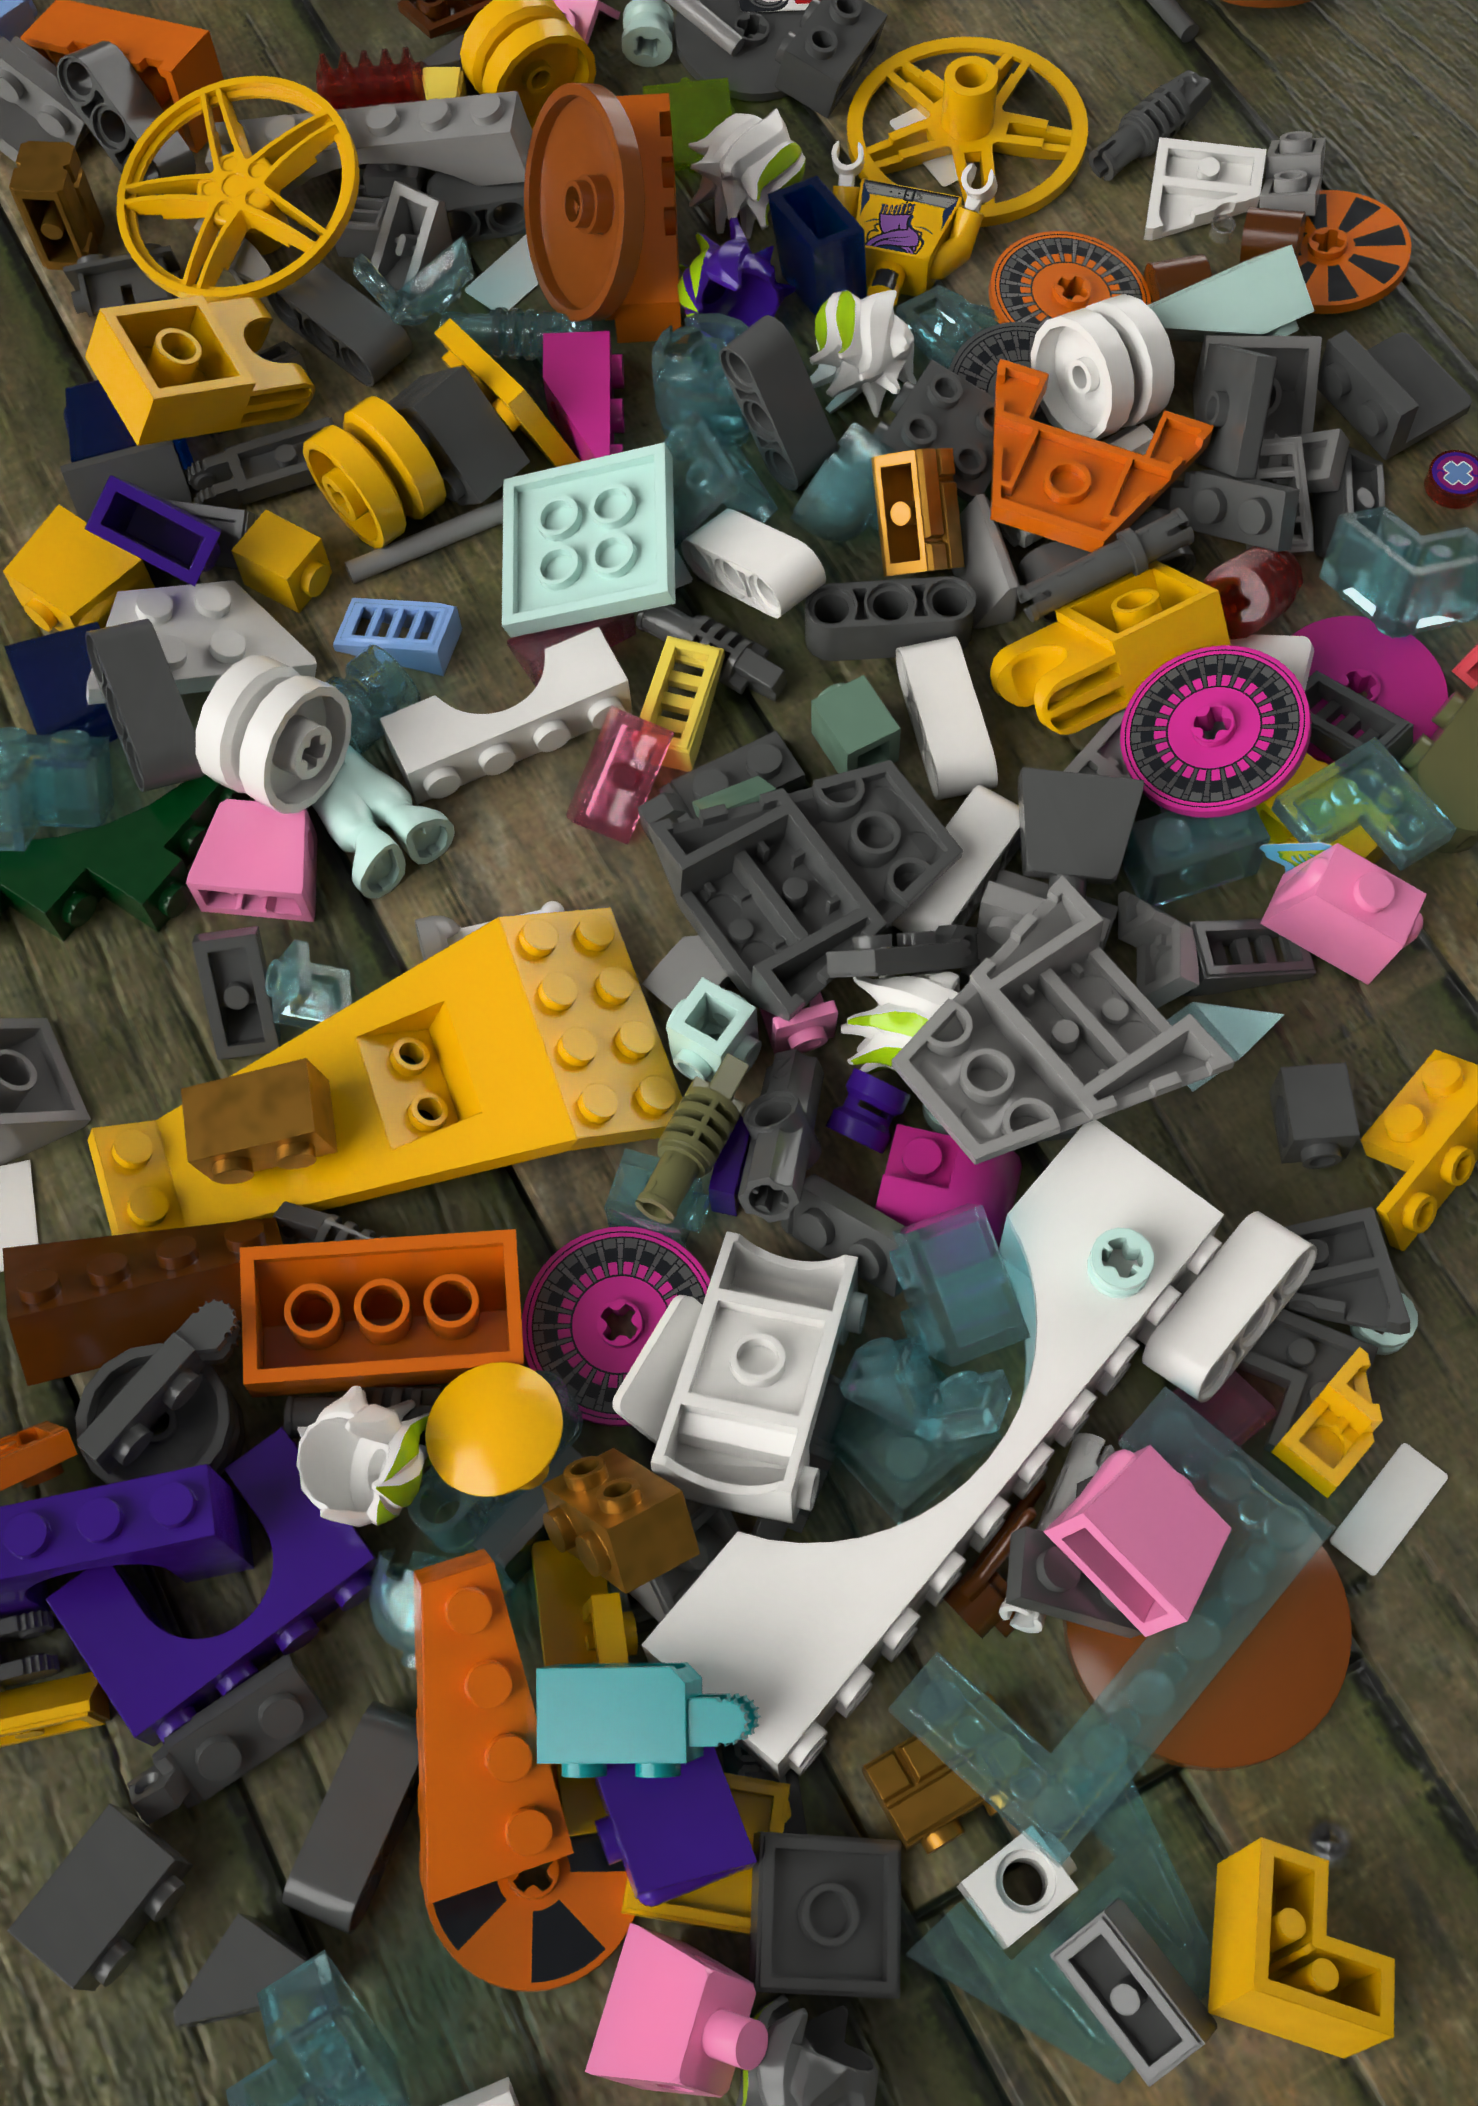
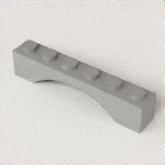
(465, 136)

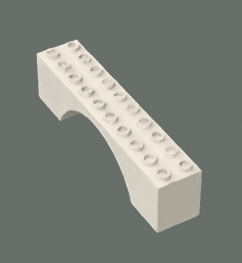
(813, 1618)

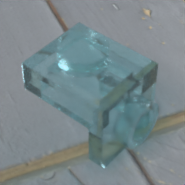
(304, 990)

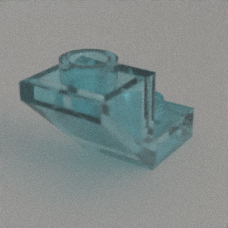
(903, 1388)

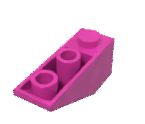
(580, 391)

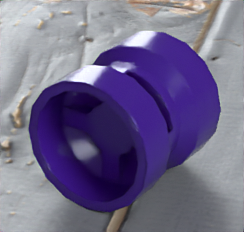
(862, 1124)

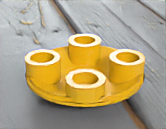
(494, 1430)

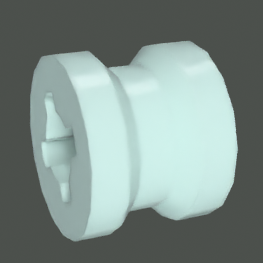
(647, 32)

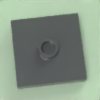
(1237, 403)
(825, 1915)

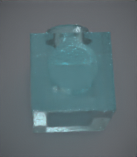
(631, 1180)

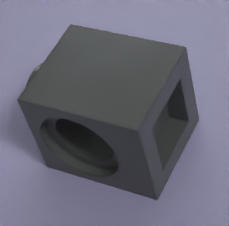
(1314, 1114)

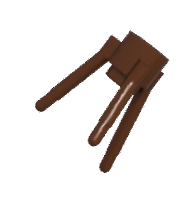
(982, 1589)

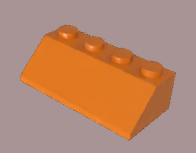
(378, 1311)

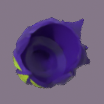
(731, 280)

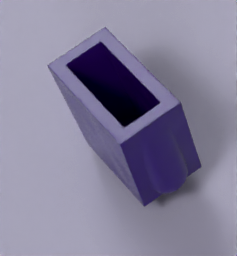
(155, 530)
(672, 1829)

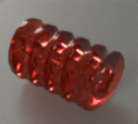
(370, 83)
(1255, 588)

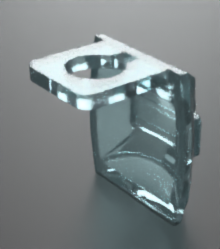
(426, 292)

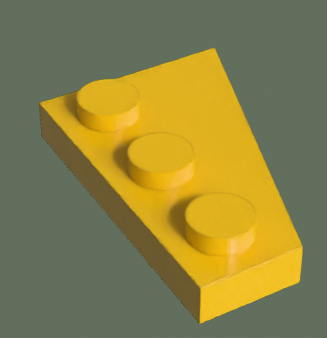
(504, 394)

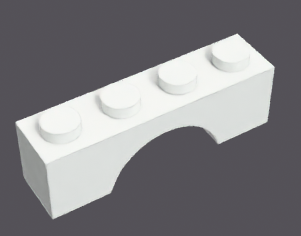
(448, 747)

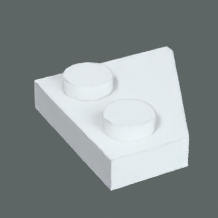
(1200, 182)

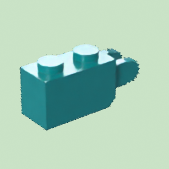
(633, 1716)

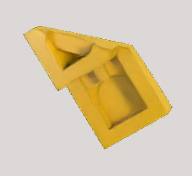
(1333, 1428)

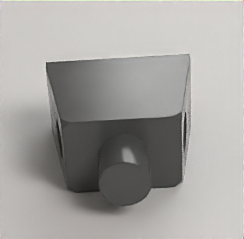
(1075, 825)

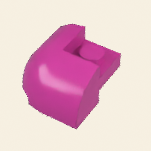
(933, 1175)

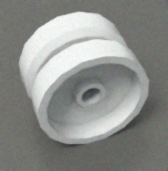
(1104, 366)
(273, 734)

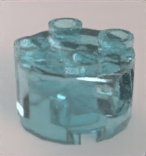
(691, 376)

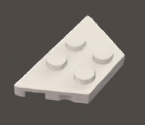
(206, 632)

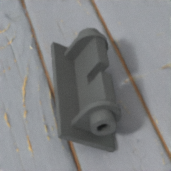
(101, 279)

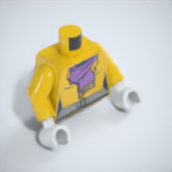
(911, 231)

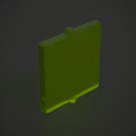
(694, 113)

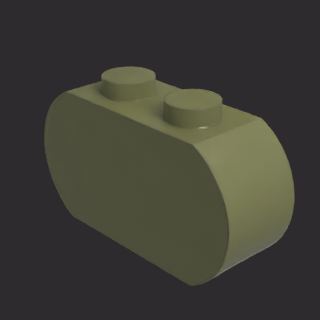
(1449, 767)

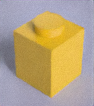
(282, 561)

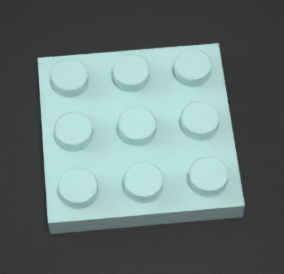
(588, 541)

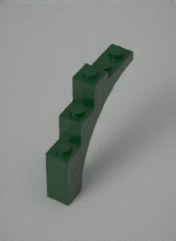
(130, 861)

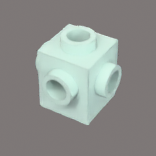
(709, 1027)

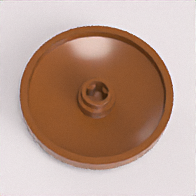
(584, 201)
(1268, 1689)

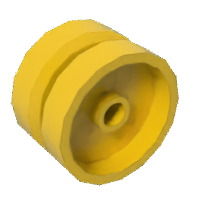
(525, 50)
(374, 472)

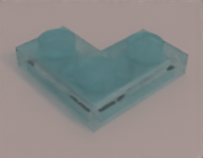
(1371, 792)

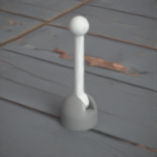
(440, 932)

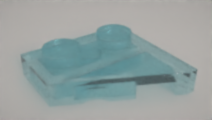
(944, 322)

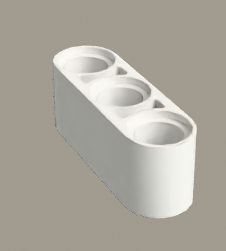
(753, 562)
(946, 717)
(989, 836)
(1229, 1306)

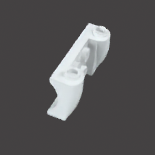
(758, 1380)

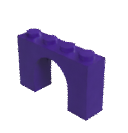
(166, 1520)
(166, 1678)

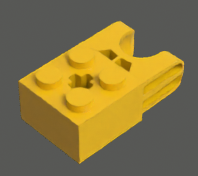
(193, 368)
(1108, 646)

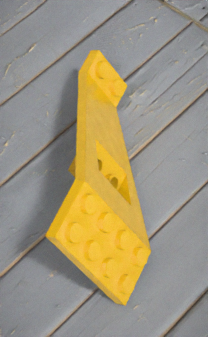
(520, 1051)

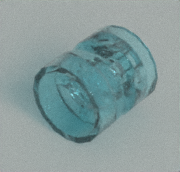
(374, 689)

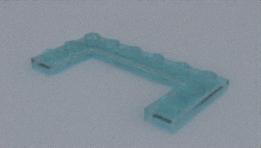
(1065, 1792)

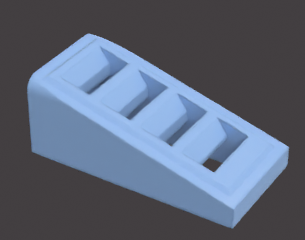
(427, 655)

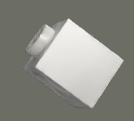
(1000, 1914)

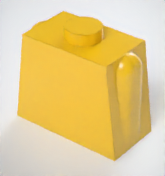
(72, 575)

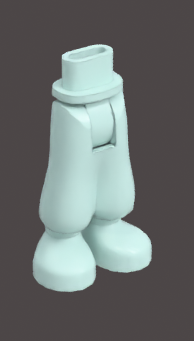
(369, 798)

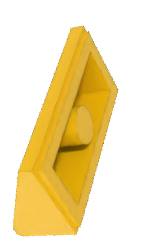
(52, 1709)

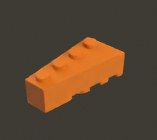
(165, 54)
(653, 296)
(479, 1787)

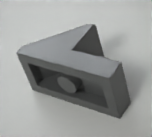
(234, 992)

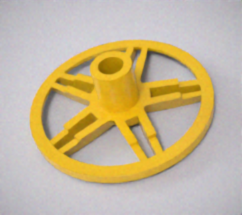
(970, 120)
(241, 191)

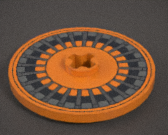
(1044, 268)

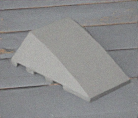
(1048, 1038)

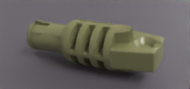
(693, 1139)

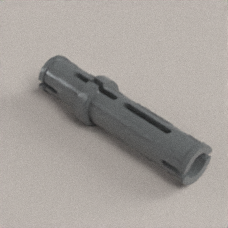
(1106, 564)

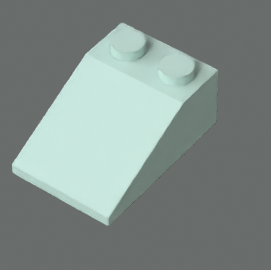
(1247, 299)

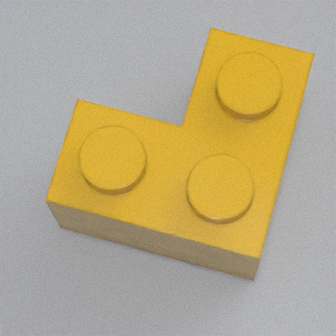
(1280, 1967)

